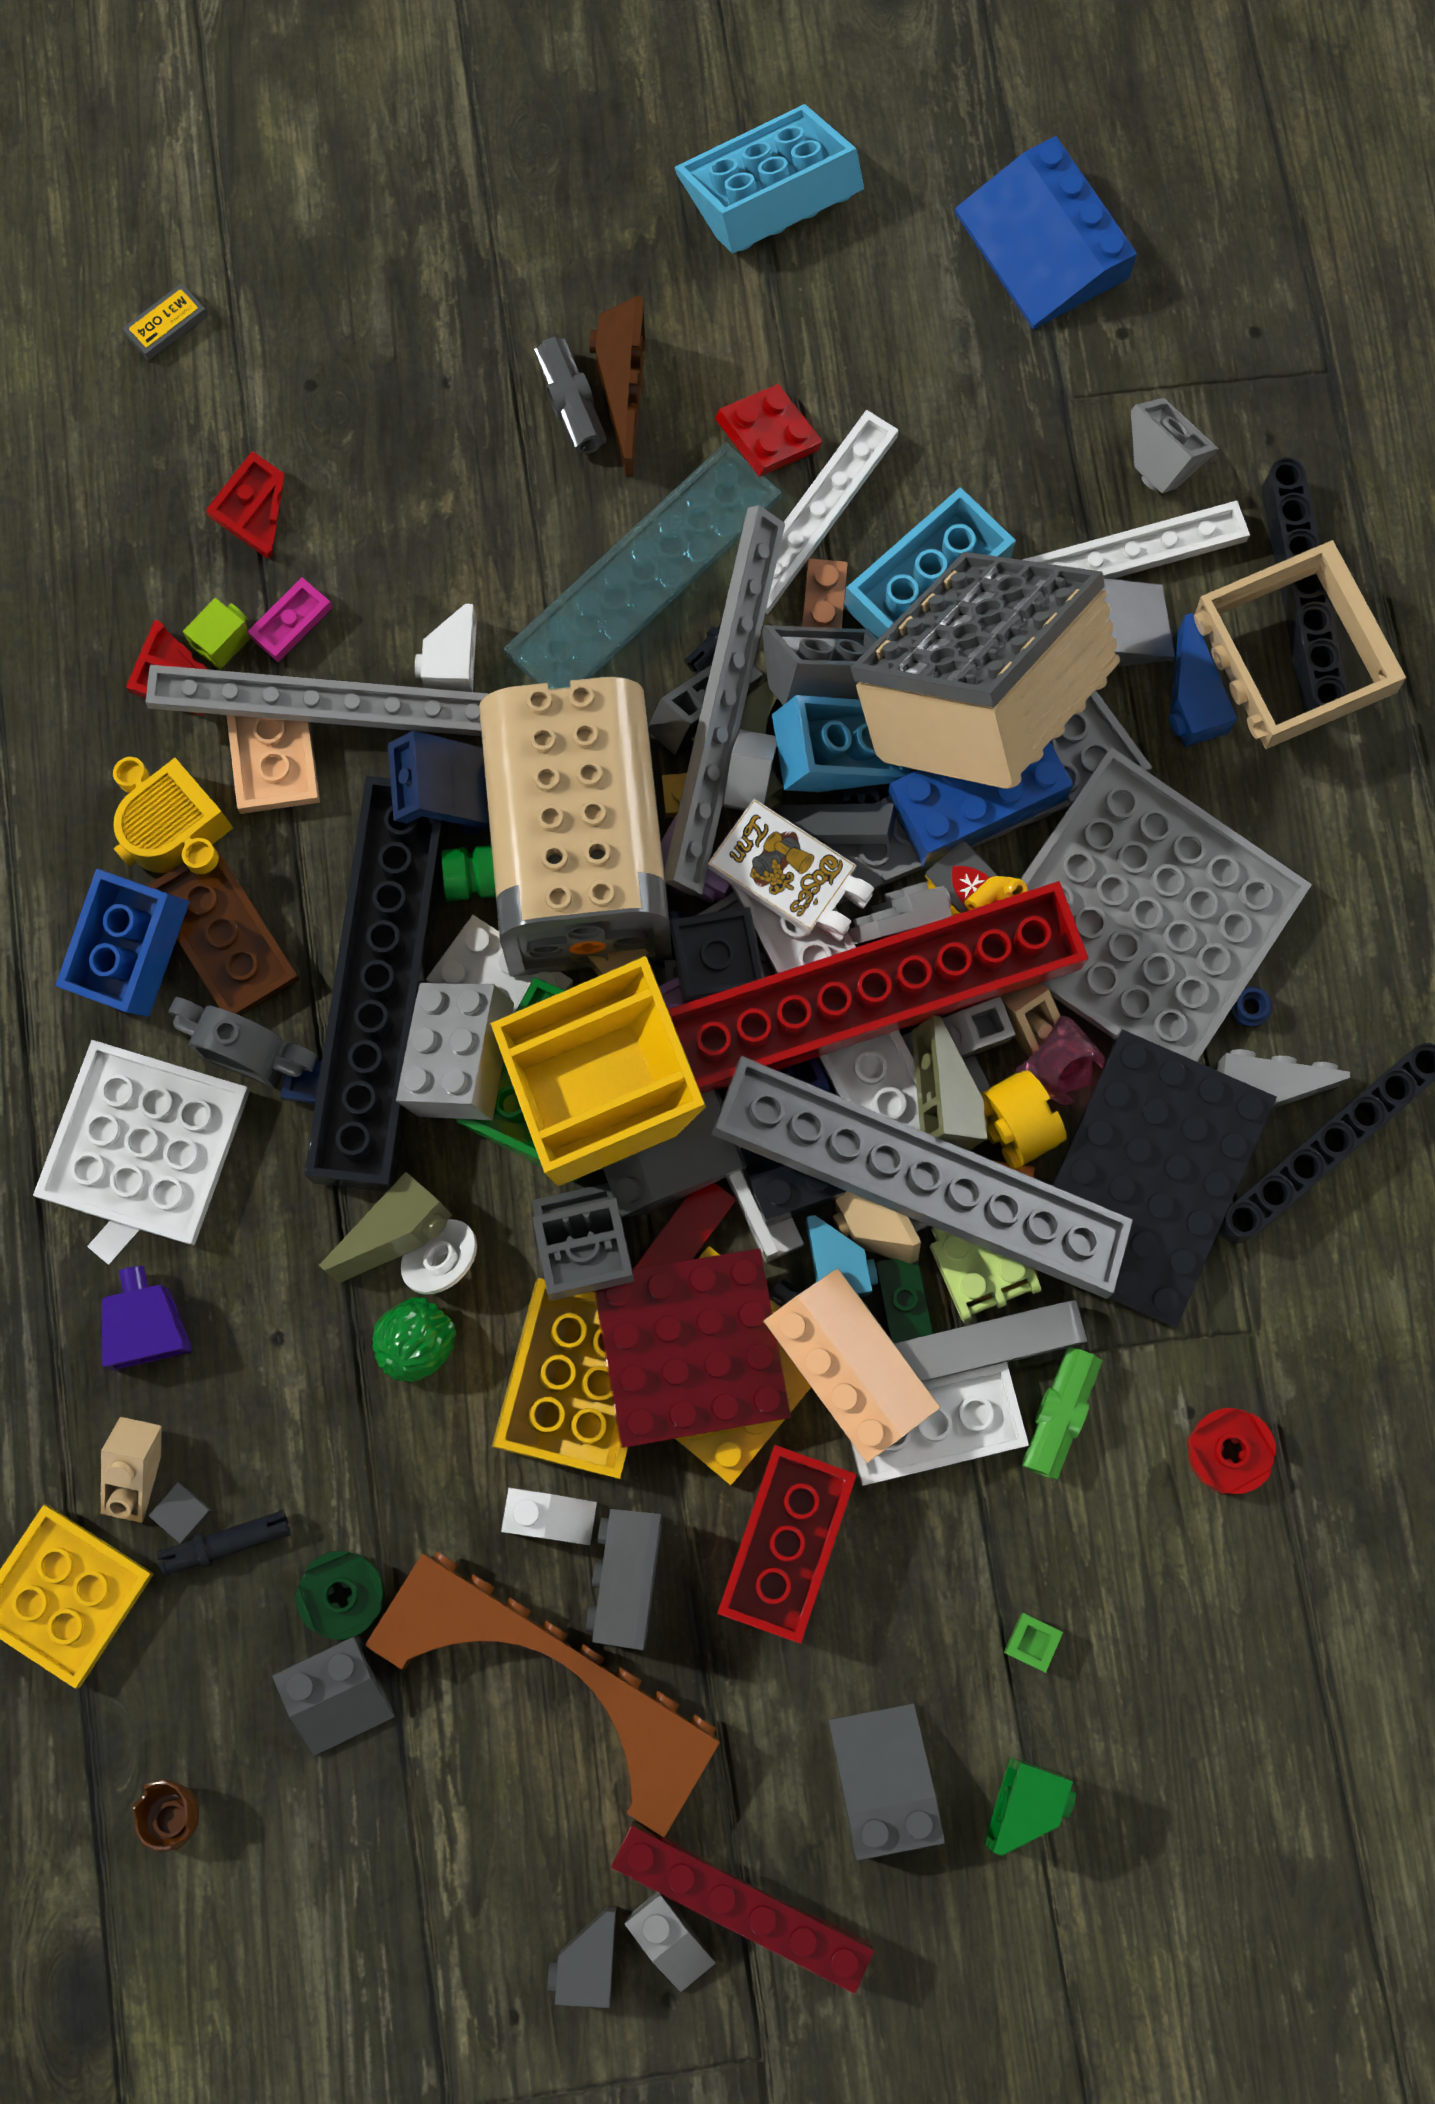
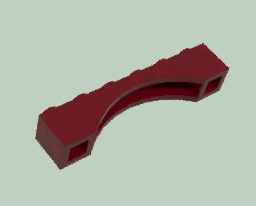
(743, 1908)

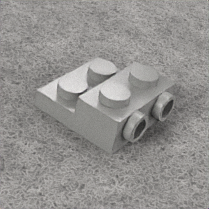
(902, 912)

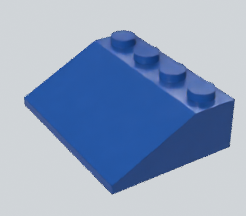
(1046, 234)

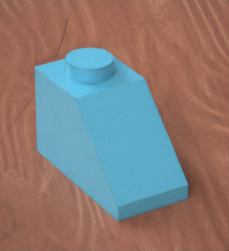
(834, 1250)

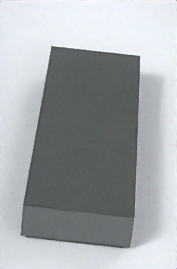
(843, 822)

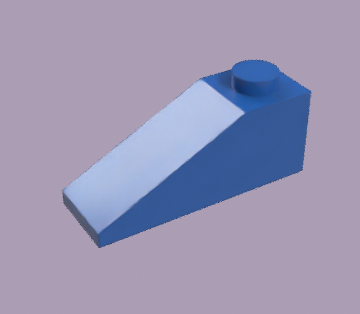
(1198, 698)

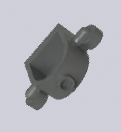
(240, 1043)

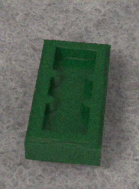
(903, 1300)

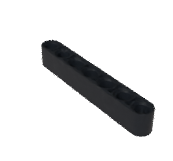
(1298, 606)
(1316, 1154)

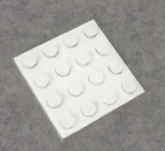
(142, 1142)

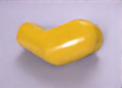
(995, 889)

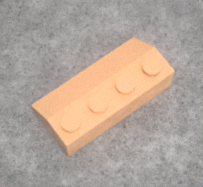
(852, 1364)

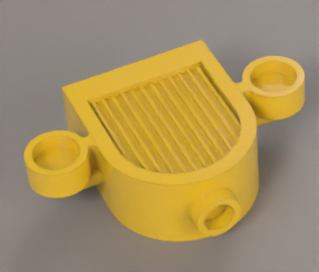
(166, 819)

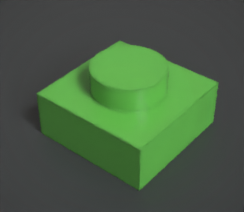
(1033, 1642)

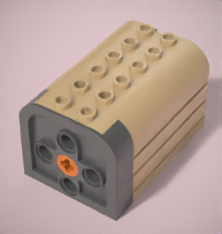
(573, 824)

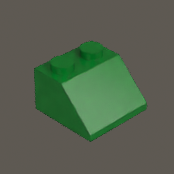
(1027, 1806)

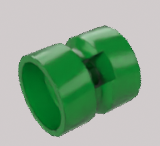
(468, 873)

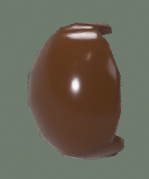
(165, 1815)

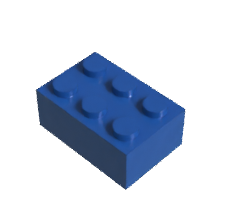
(122, 943)

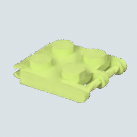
(976, 1272)

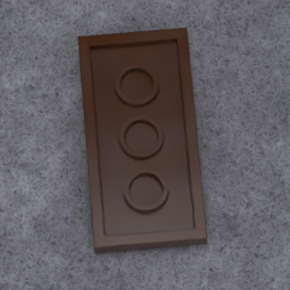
(227, 938)

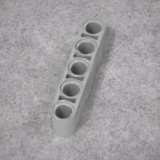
(995, 1341)

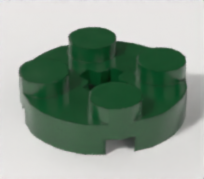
(318, 1584)

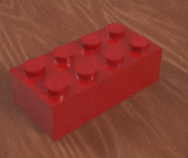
(787, 1544)

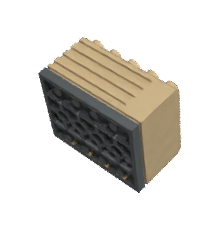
(987, 667)

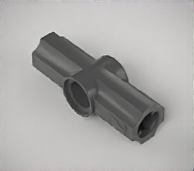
(570, 395)

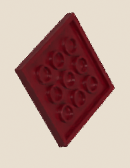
(691, 1349)

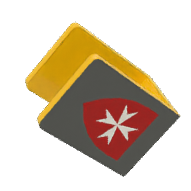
(960, 873)

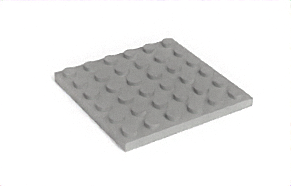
(1164, 906)

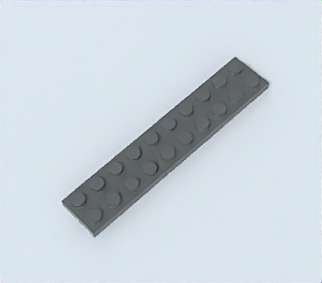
(923, 1177)

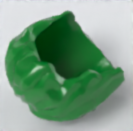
(413, 1340)

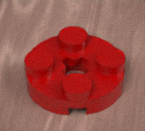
(1255, 1458)

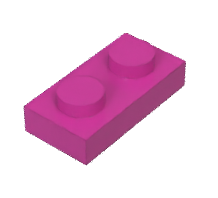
(289, 619)

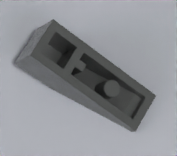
(679, 711)

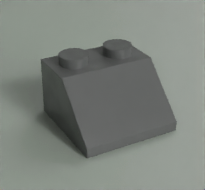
(334, 1695)

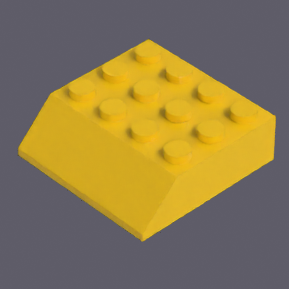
(599, 1072)

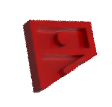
(251, 503)

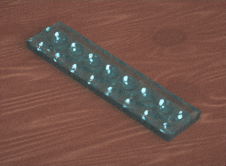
(642, 572)

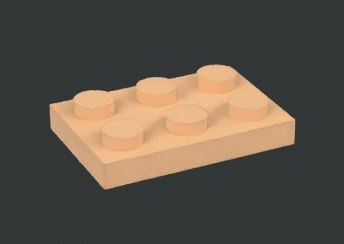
(272, 763)

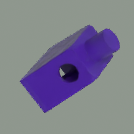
(140, 1323)

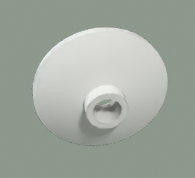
(441, 1260)

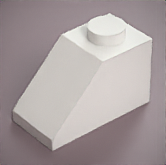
(449, 653)
(549, 1516)

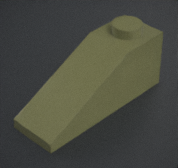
(946, 1093)
(392, 1228)

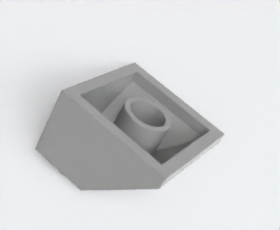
(1166, 445)

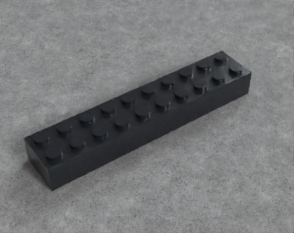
(374, 995)

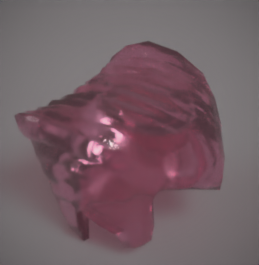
(1064, 1061)

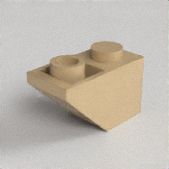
(129, 1468)

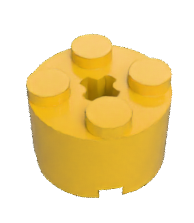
(1022, 1119)

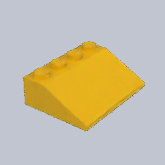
(560, 1389)

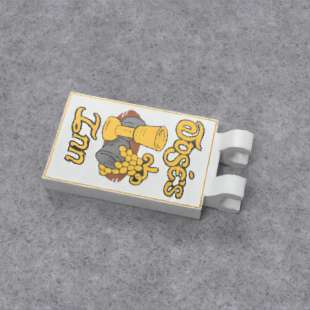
(789, 871)

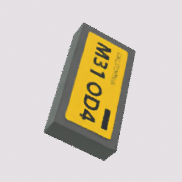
(165, 321)

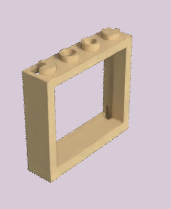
(1354, 614)

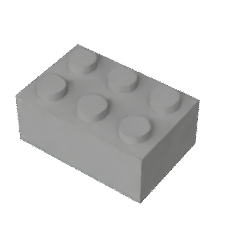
(452, 1052)

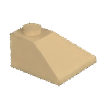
(877, 1228)

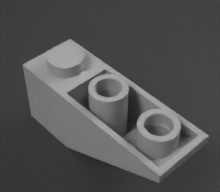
(976, 1028)
(1282, 1075)

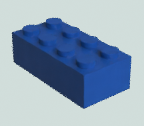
(948, 810)

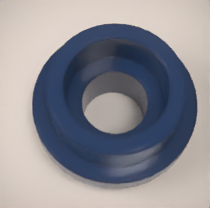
(1262, 1003)

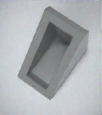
(749, 769)

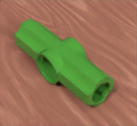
(1062, 1413)

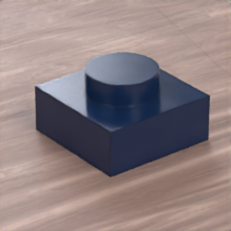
(301, 1088)

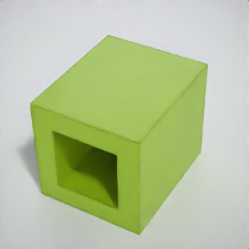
(218, 632)

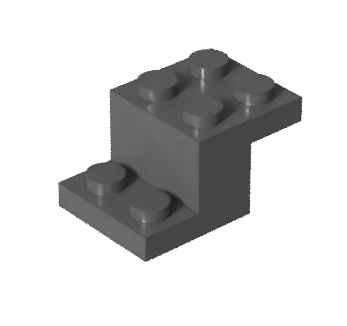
(581, 1242)

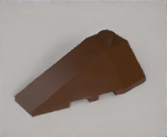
(620, 362)

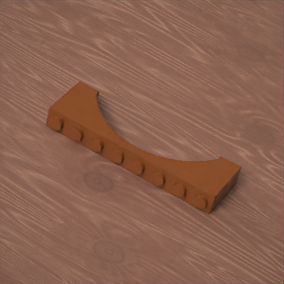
(659, 1744)

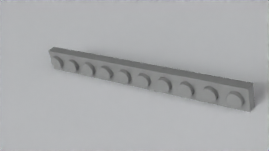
(314, 700)
(724, 701)

